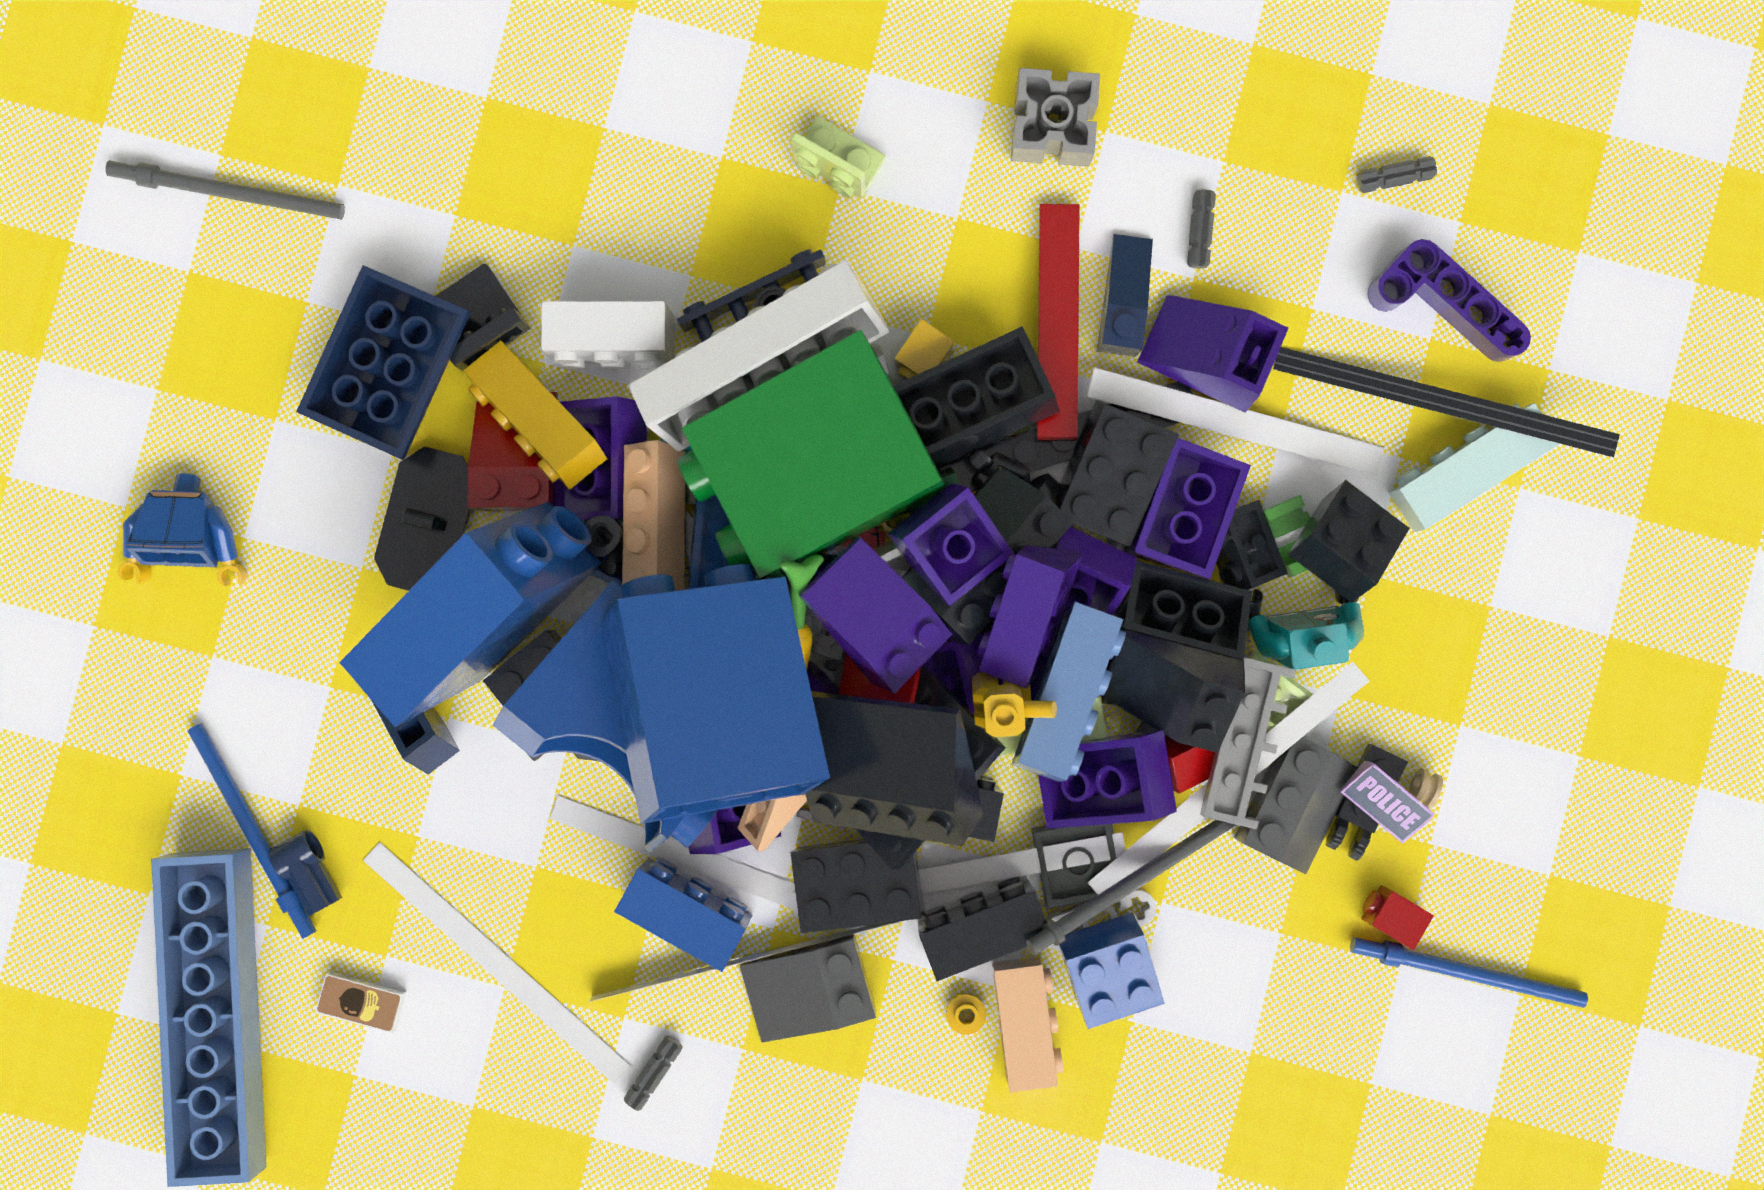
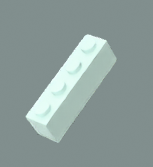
(1464, 473)

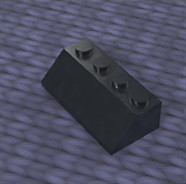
(1023, 519)

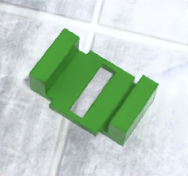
(1284, 519)

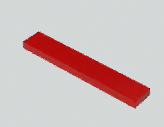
(1059, 315)

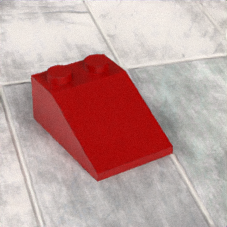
(500, 471)

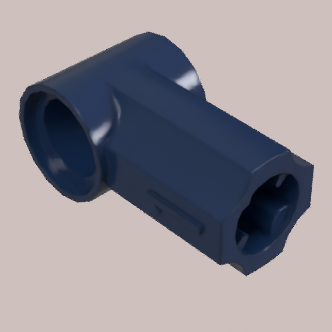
(302, 864)

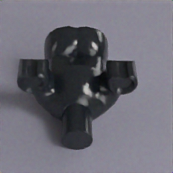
(606, 540)

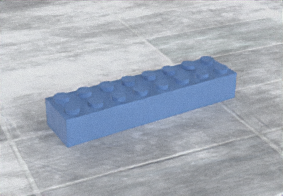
(208, 1017)

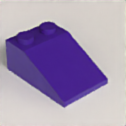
(875, 616)

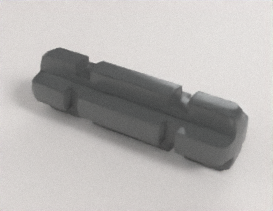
(1397, 174)
(1201, 229)
(653, 1073)

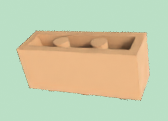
(1027, 1024)

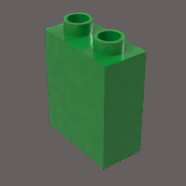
(809, 459)

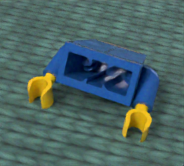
(179, 530)

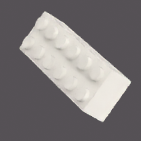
(755, 350)

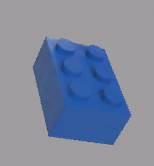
(684, 912)

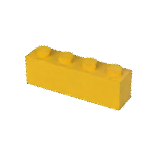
(535, 415)

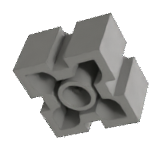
(1072, 100)

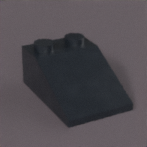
(1177, 689)

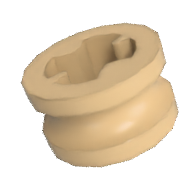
(1426, 787)

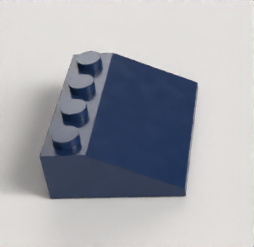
(383, 362)

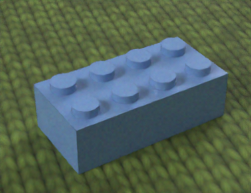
(1073, 680)

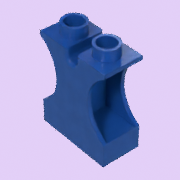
(573, 709)

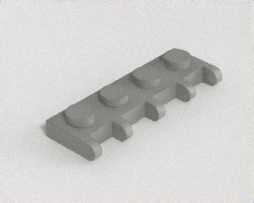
(1239, 755)

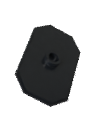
(422, 515)

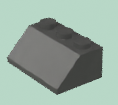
(1297, 804)

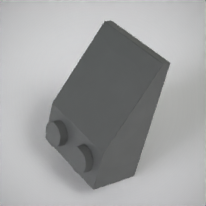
(809, 989)

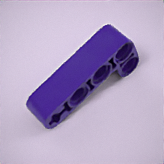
(1453, 308)

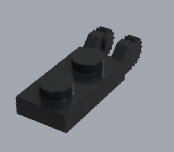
(1349, 812)

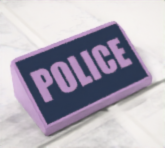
(1386, 801)

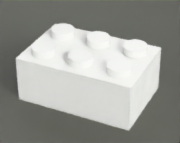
(608, 333)

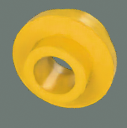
(961, 1002)

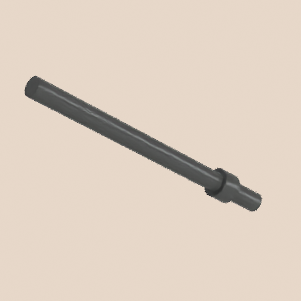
(151, 177)

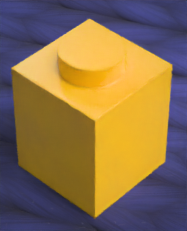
(922, 350)

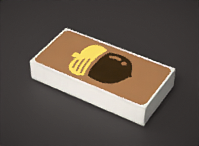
(360, 1002)

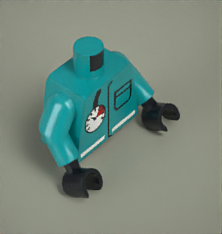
(1307, 636)

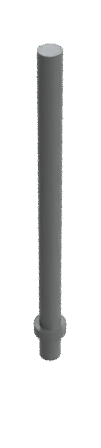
(1055, 932)

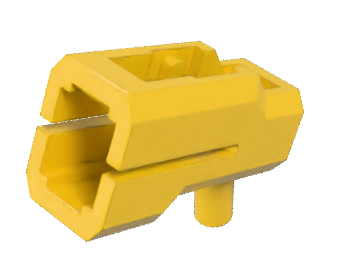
(1005, 706)

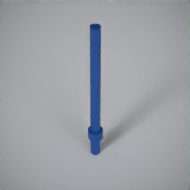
(287, 899)
(1394, 955)

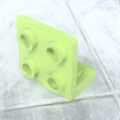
(836, 157)

